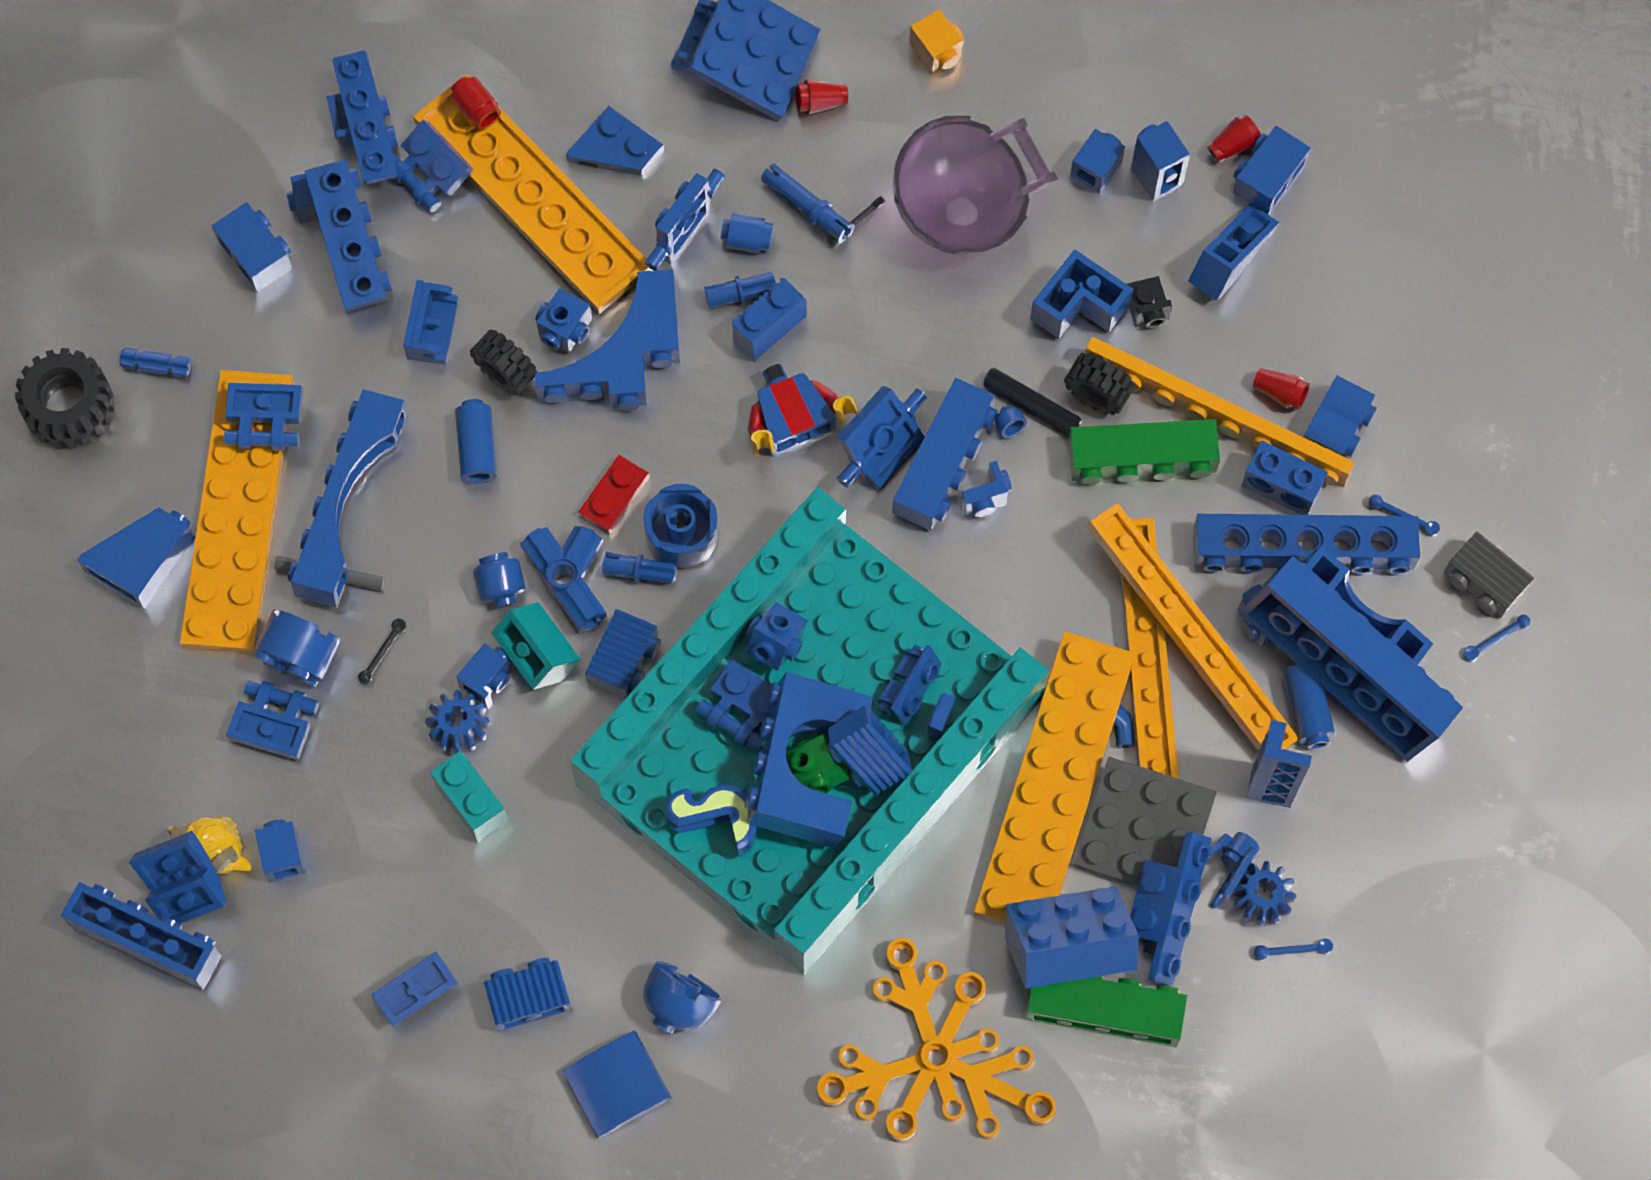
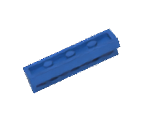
(1277, 771)

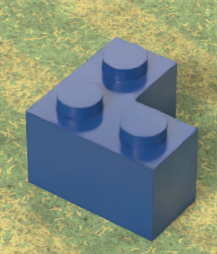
(1083, 289)

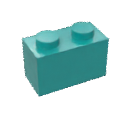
(535, 645)
(469, 796)

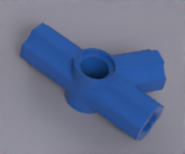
(570, 560)

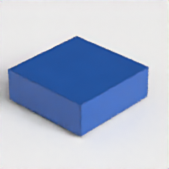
(941, 716)

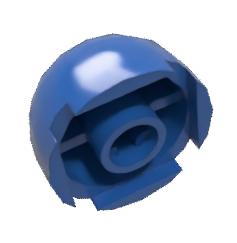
(678, 999)

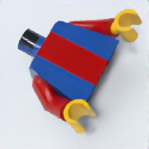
(794, 411)

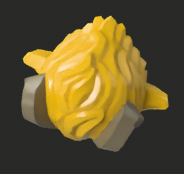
(219, 840)

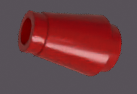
(818, 96)
(1234, 139)
(1282, 387)

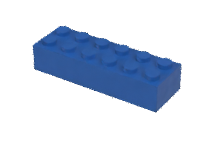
(1351, 659)

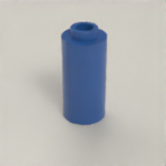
(475, 442)
(1308, 707)

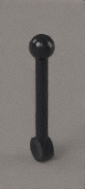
(876, 204)
(398, 628)

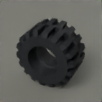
(55, 373)

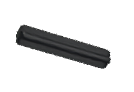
(1031, 400)

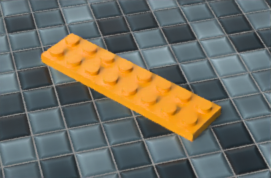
(541, 203)
(233, 533)
(1056, 775)

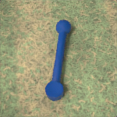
(1430, 528)
(1471, 652)
(1324, 947)

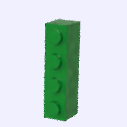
(1143, 451)
(1111, 1008)

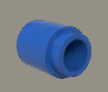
(746, 233)

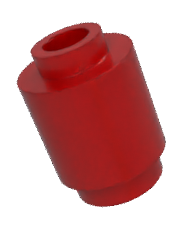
(475, 102)

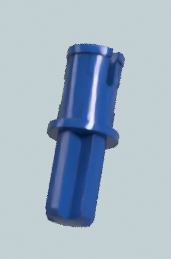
(738, 289)
(638, 568)

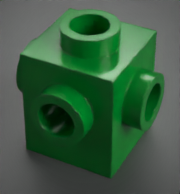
(815, 766)

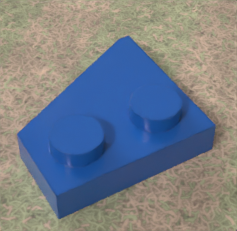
(616, 144)

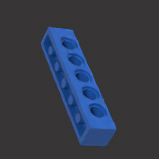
(1396, 532)

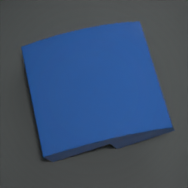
(179, 878)
(617, 1084)

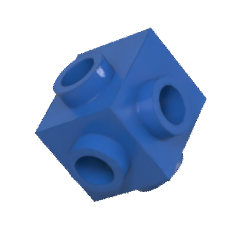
(563, 321)
(774, 643)

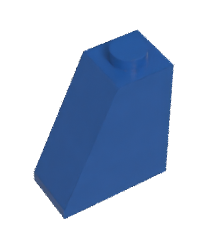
(140, 555)

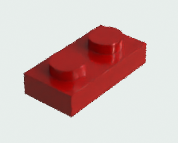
(613, 494)

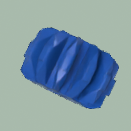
(446, 715)
(1268, 880)

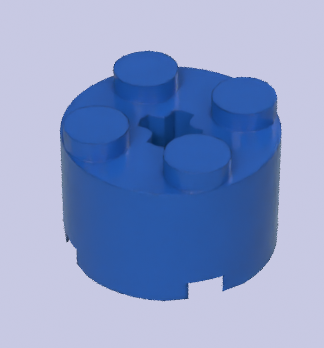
(681, 505)
(296, 645)

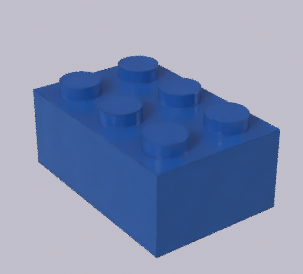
(1071, 937)

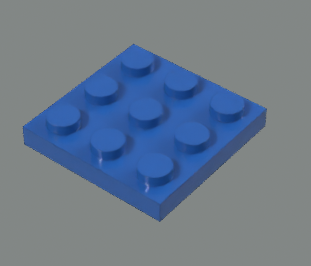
(754, 53)

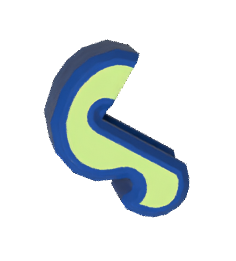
(714, 807)

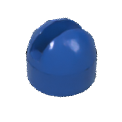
(1010, 421)

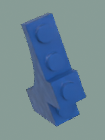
(617, 367)

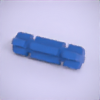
(155, 362)

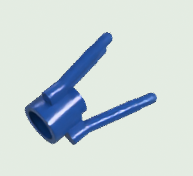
(1237, 855)

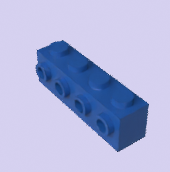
(346, 235)
(943, 455)
(142, 935)

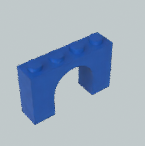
(778, 797)

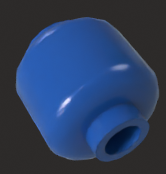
(499, 579)

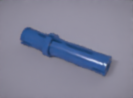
(818, 211)

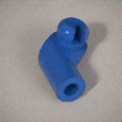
(1124, 729)

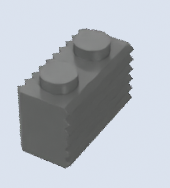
(1488, 575)

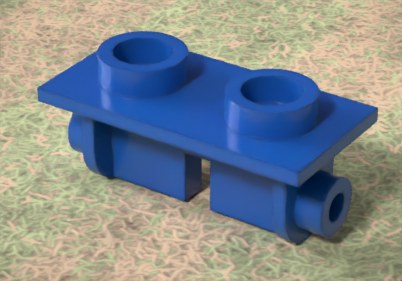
(919, 669)

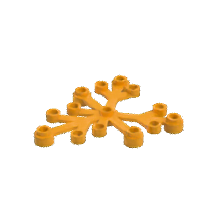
(977, 1077)

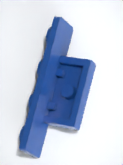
(365, 117)
(1166, 905)

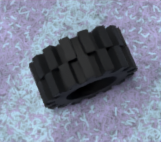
(503, 362)
(1099, 383)

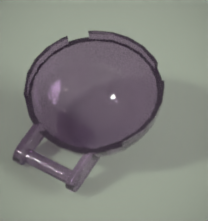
(965, 184)

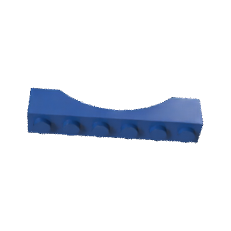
(372, 432)

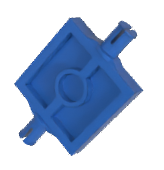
(679, 222)
(881, 437)

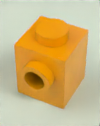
(937, 41)

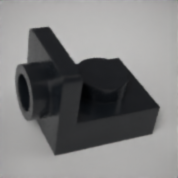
(1149, 303)

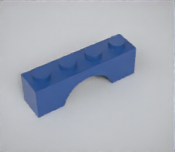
(1400, 631)

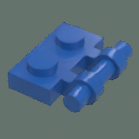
(438, 160)
(263, 404)
(745, 693)
(268, 729)

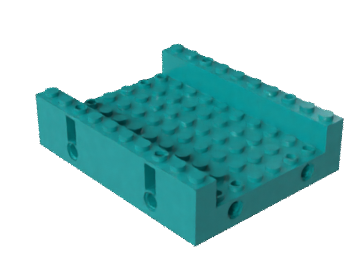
(857, 631)

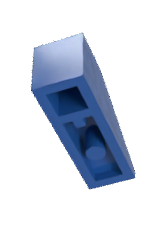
(1232, 251)

